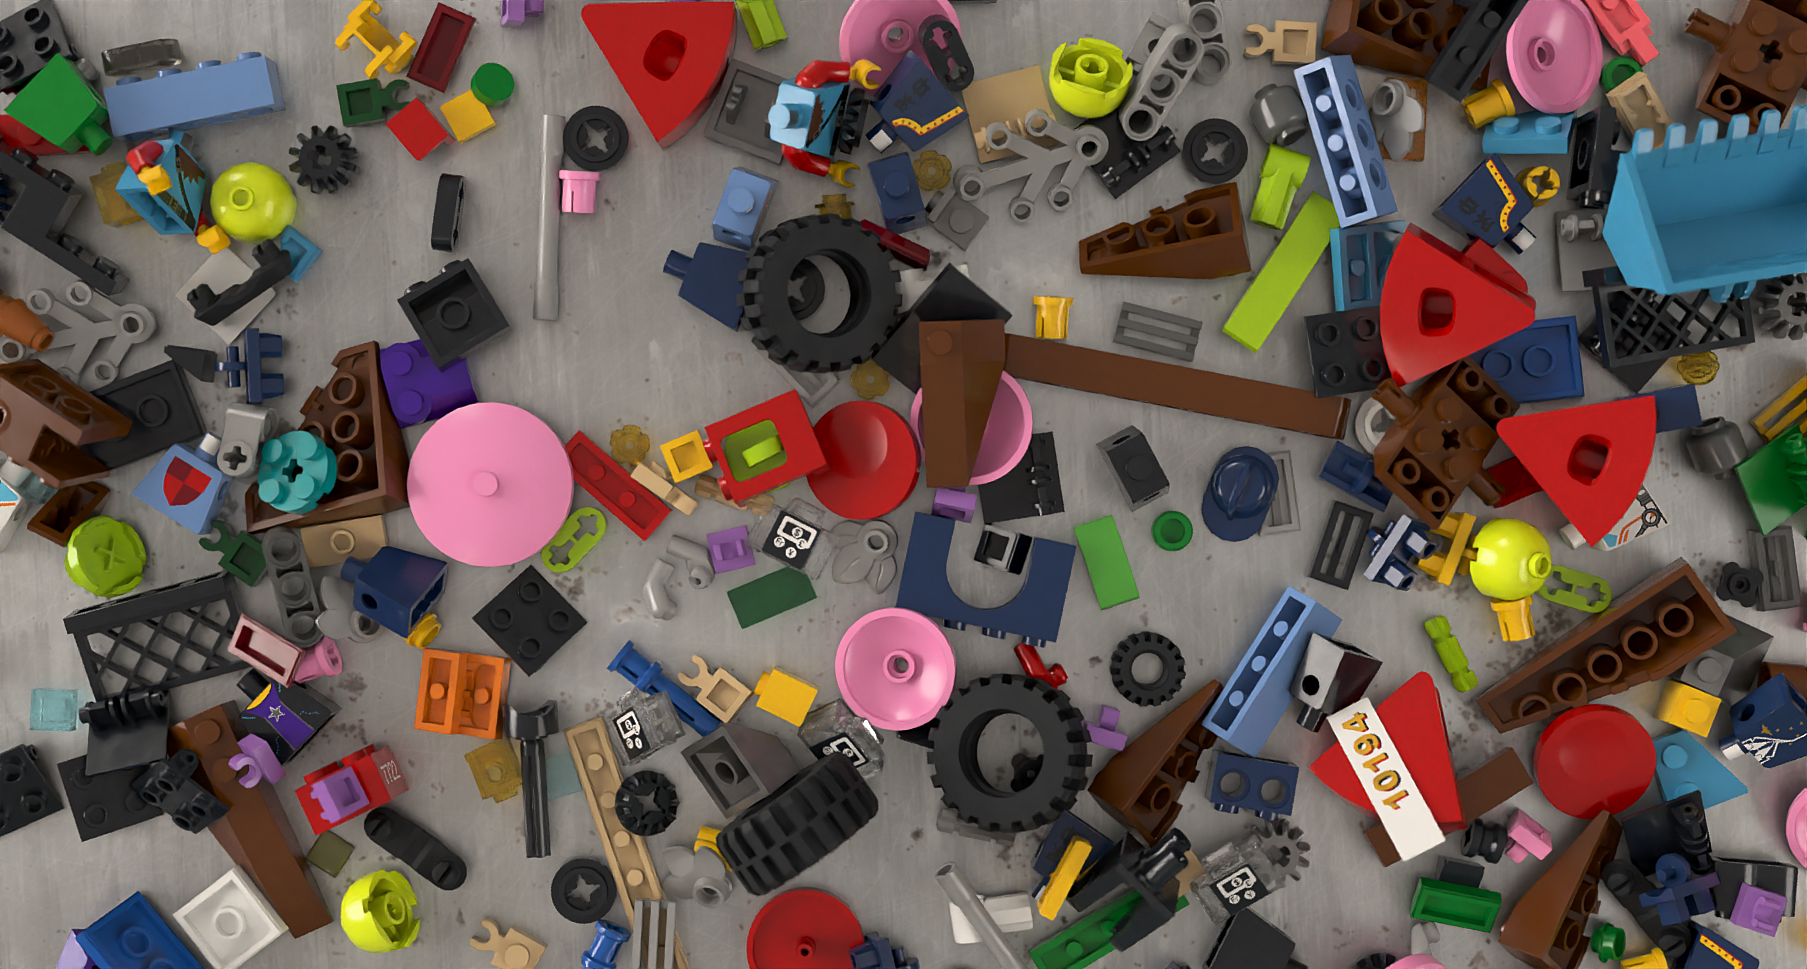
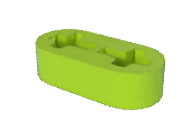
(582, 546)
(1569, 598)

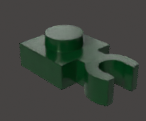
(366, 102)
(242, 553)

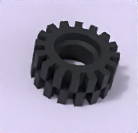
(1170, 679)

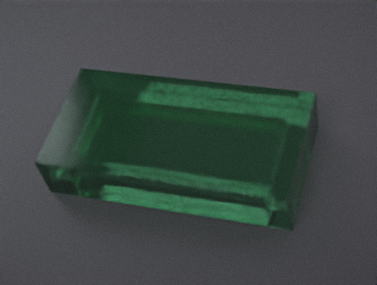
(770, 595)

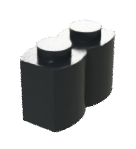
(1768, 875)

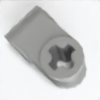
(244, 435)

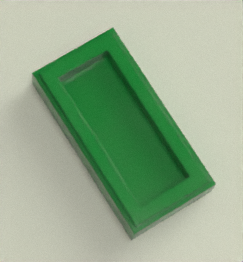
(1455, 905)

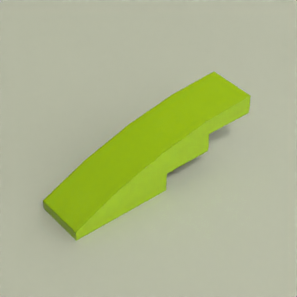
(1282, 273)

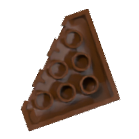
(1394, 34)
(368, 444)

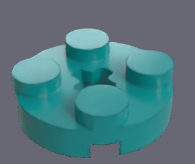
(277, 466)

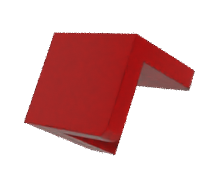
(419, 129)

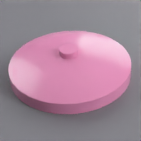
(490, 484)

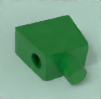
(63, 108)

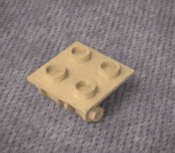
(1006, 100)

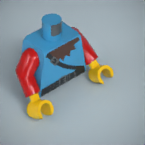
(811, 115)
(169, 189)

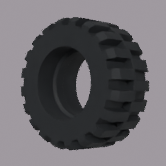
(869, 281)
(958, 764)
(797, 824)

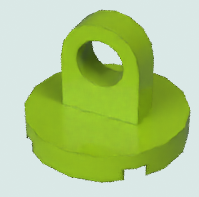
(755, 451)
(105, 557)

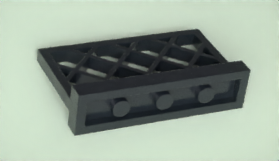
(1611, 279)
(144, 607)

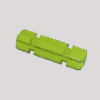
(1451, 653)

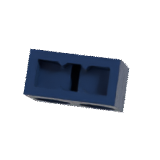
(1253, 775)

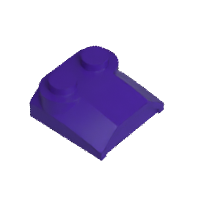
(419, 389)

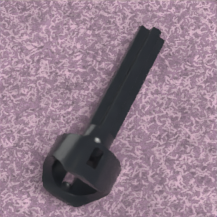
(531, 729)

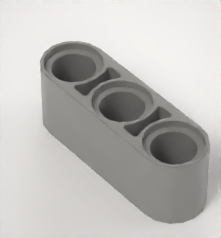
(1214, 42)
(1160, 61)

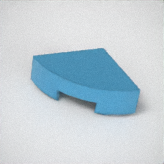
(301, 250)

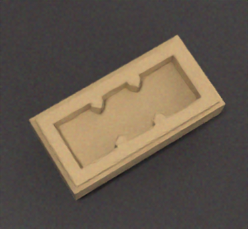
(1640, 108)
(338, 541)

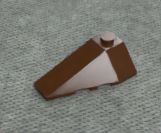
(1190, 240)
(958, 384)
(1149, 775)
(1553, 914)

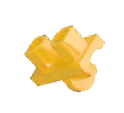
(1443, 564)

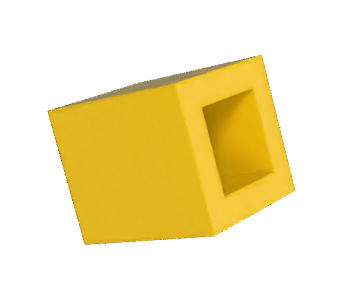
(785, 695)
(1687, 708)

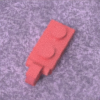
(1624, 27)

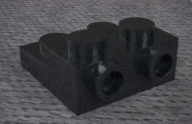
(1592, 158)
(453, 313)

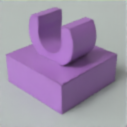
(514, 11)
(954, 504)
(729, 549)
(1105, 731)
(260, 759)
(339, 795)
(1758, 909)

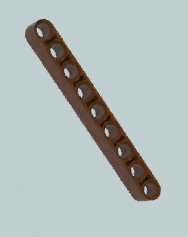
(1175, 387)

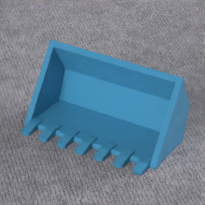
(1712, 207)

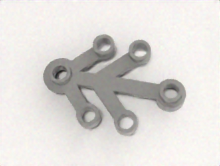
(1037, 162)
(86, 332)

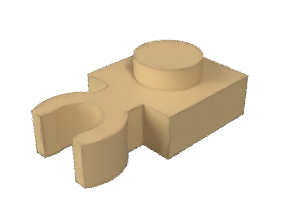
(1289, 42)
(657, 480)
(720, 692)
(513, 950)

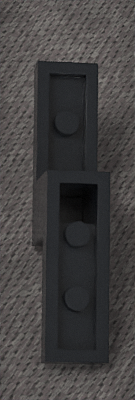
(1472, 44)
(43, 213)

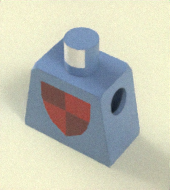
(743, 208)
(188, 485)

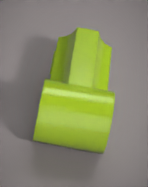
(762, 23)
(1281, 177)

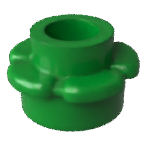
(1608, 942)

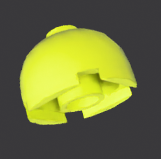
(1089, 77)
(252, 202)
(1510, 559)
(379, 912)

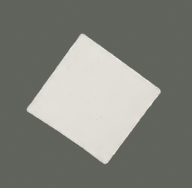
(221, 273)

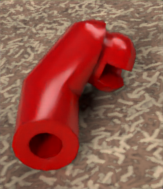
(1036, 668)

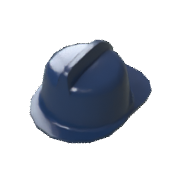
(1240, 493)

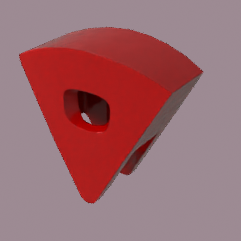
(667, 57)
(1443, 307)
(1587, 458)
(1420, 735)

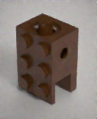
(49, 420)

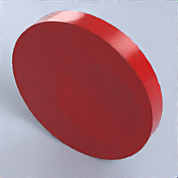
(870, 460)
(1594, 761)
(803, 932)

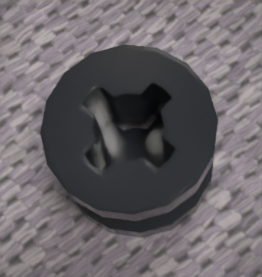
(1484, 840)

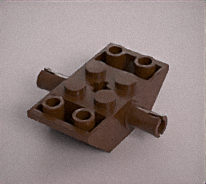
(1736, 75)
(1442, 439)

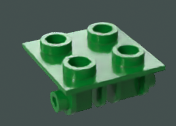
(1776, 479)

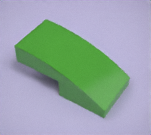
(1106, 562)

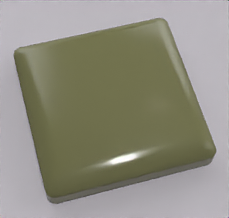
(330, 853)

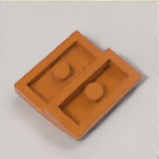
(462, 693)

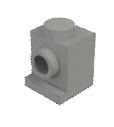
(1151, 33)

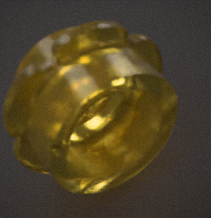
(939, 162)
(836, 205)
(1698, 367)
(869, 390)
(621, 452)

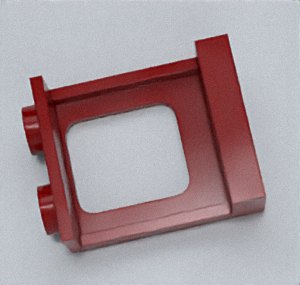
(797, 437)

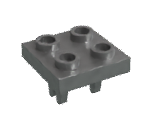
(743, 111)

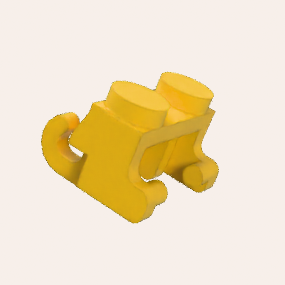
(377, 39)

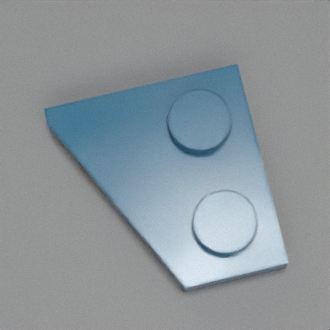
(1530, 133)
(1361, 262)
(1689, 767)

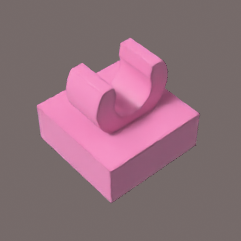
(1526, 837)

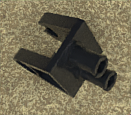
(1148, 871)

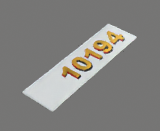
(1386, 779)

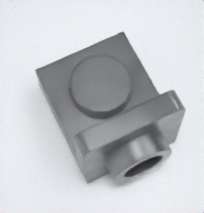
(955, 217)

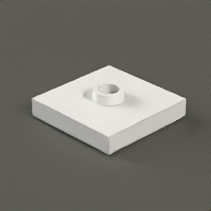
(230, 920)

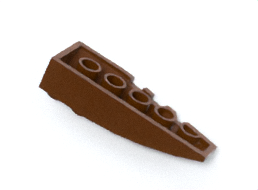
(1625, 645)
(256, 826)

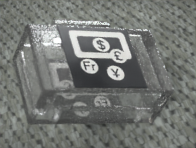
(792, 538)
(644, 726)
(838, 729)
(1235, 878)

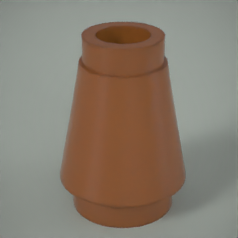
(24, 325)

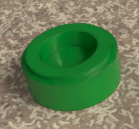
(1617, 72)
(492, 84)
(1171, 530)

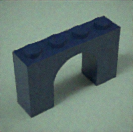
(1031, 613)

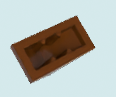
(68, 510)

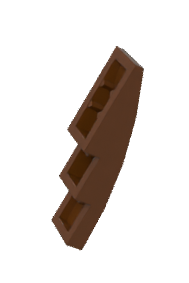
(1480, 792)

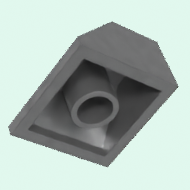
(1728, 666)
(740, 766)

